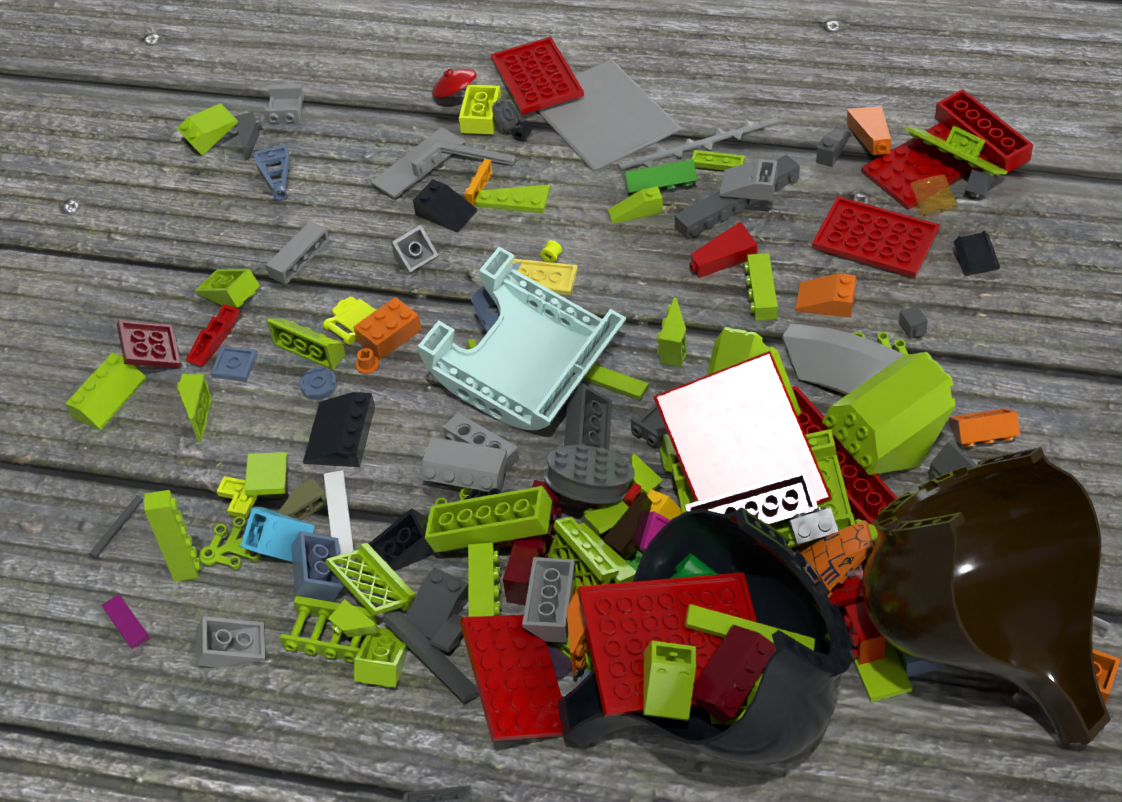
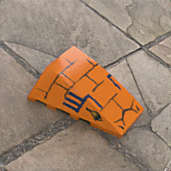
(839, 553)

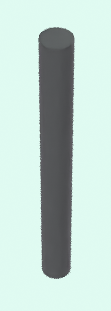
(115, 527)

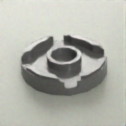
(505, 114)

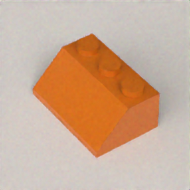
(985, 426)

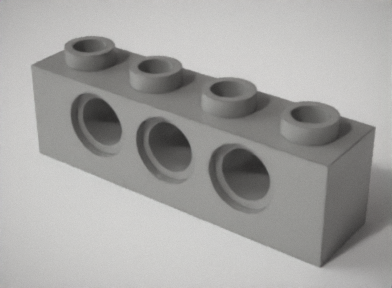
(465, 430)

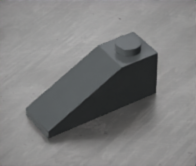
(248, 132)
(832, 146)

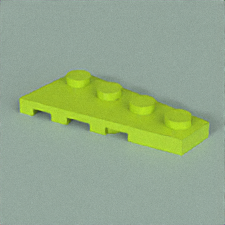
(516, 198)

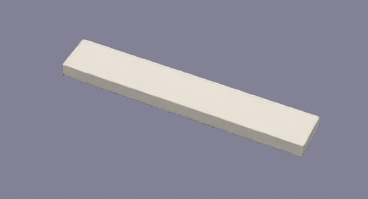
(339, 511)

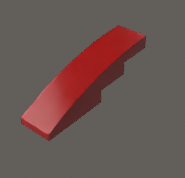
(214, 335)

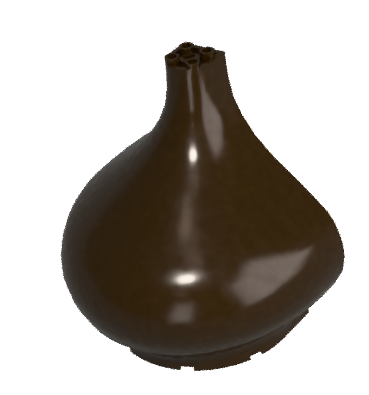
(997, 580)

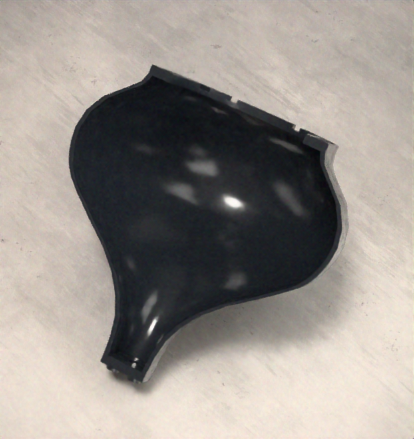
(786, 593)

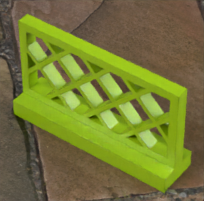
(587, 551)
(379, 573)

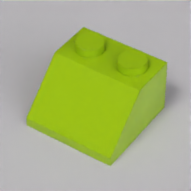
(604, 517)

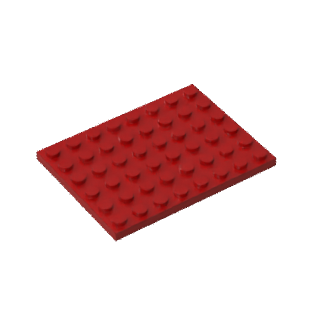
(630, 615)

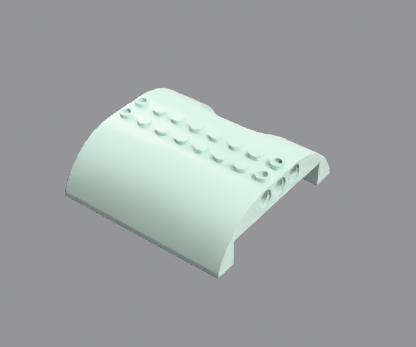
(528, 356)

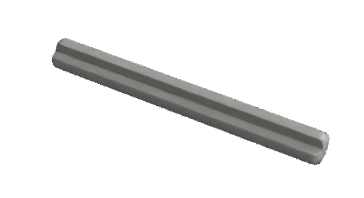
(476, 152)

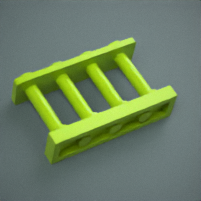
(321, 609)

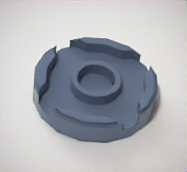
(318, 383)

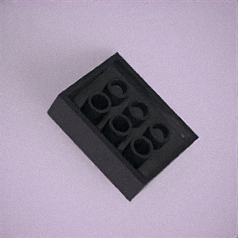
(340, 430)

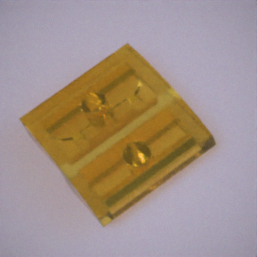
(933, 195)

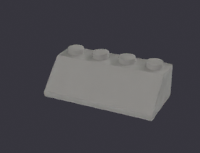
(464, 464)
(548, 598)

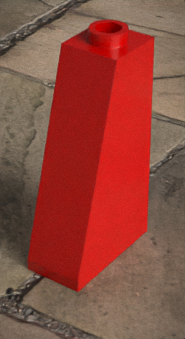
(723, 251)

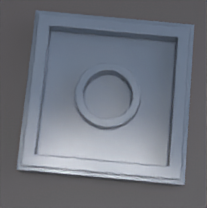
(234, 363)

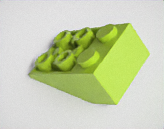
(672, 338)
(668, 680)

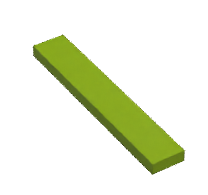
(719, 624)

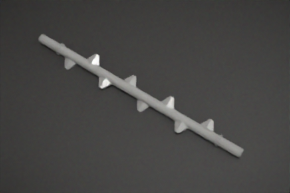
(690, 144)

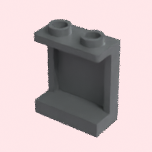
(650, 426)

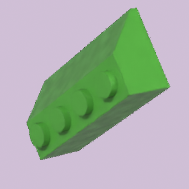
(660, 176)

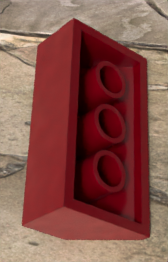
(732, 672)

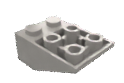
(750, 180)

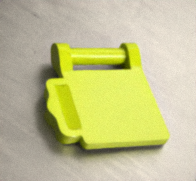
(348, 314)

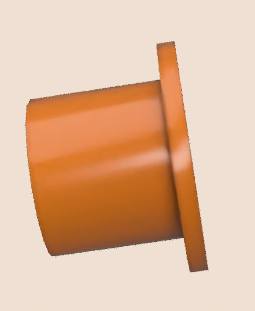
(366, 361)

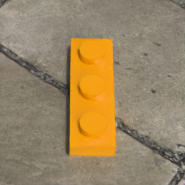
(479, 181)

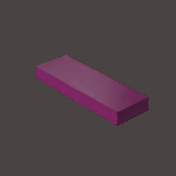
(125, 621)

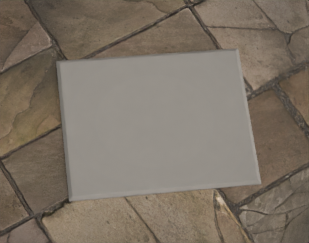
(610, 118)

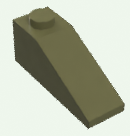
(304, 500)

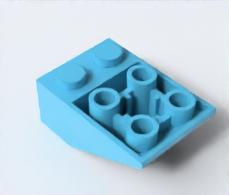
(272, 533)

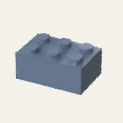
(310, 572)

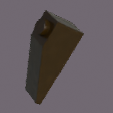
(629, 529)

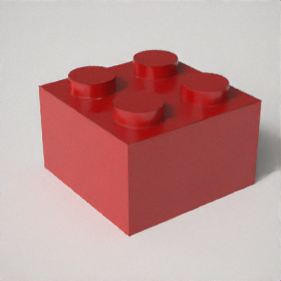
(865, 639)

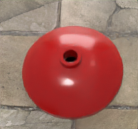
(452, 82)

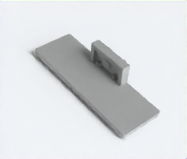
(415, 164)

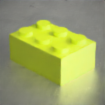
(476, 110)

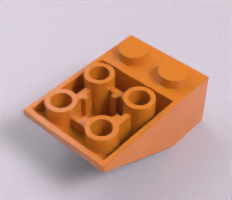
(577, 635)

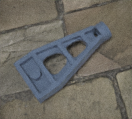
(272, 156)

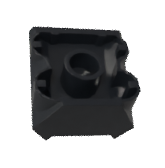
(976, 253)

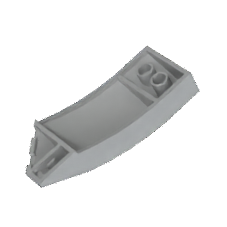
(835, 357)

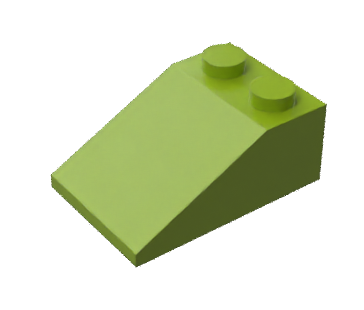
(207, 127)
(229, 287)
(197, 401)
(380, 659)

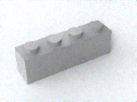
(297, 252)

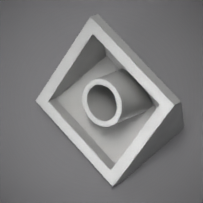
(413, 249)

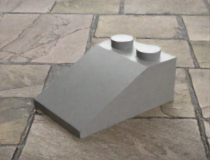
(229, 642)

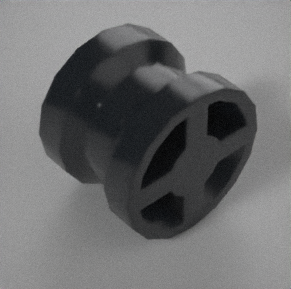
(521, 130)

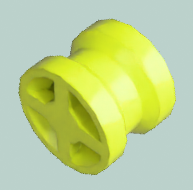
(551, 251)

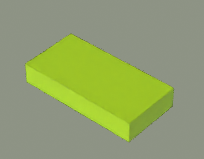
(667, 453)

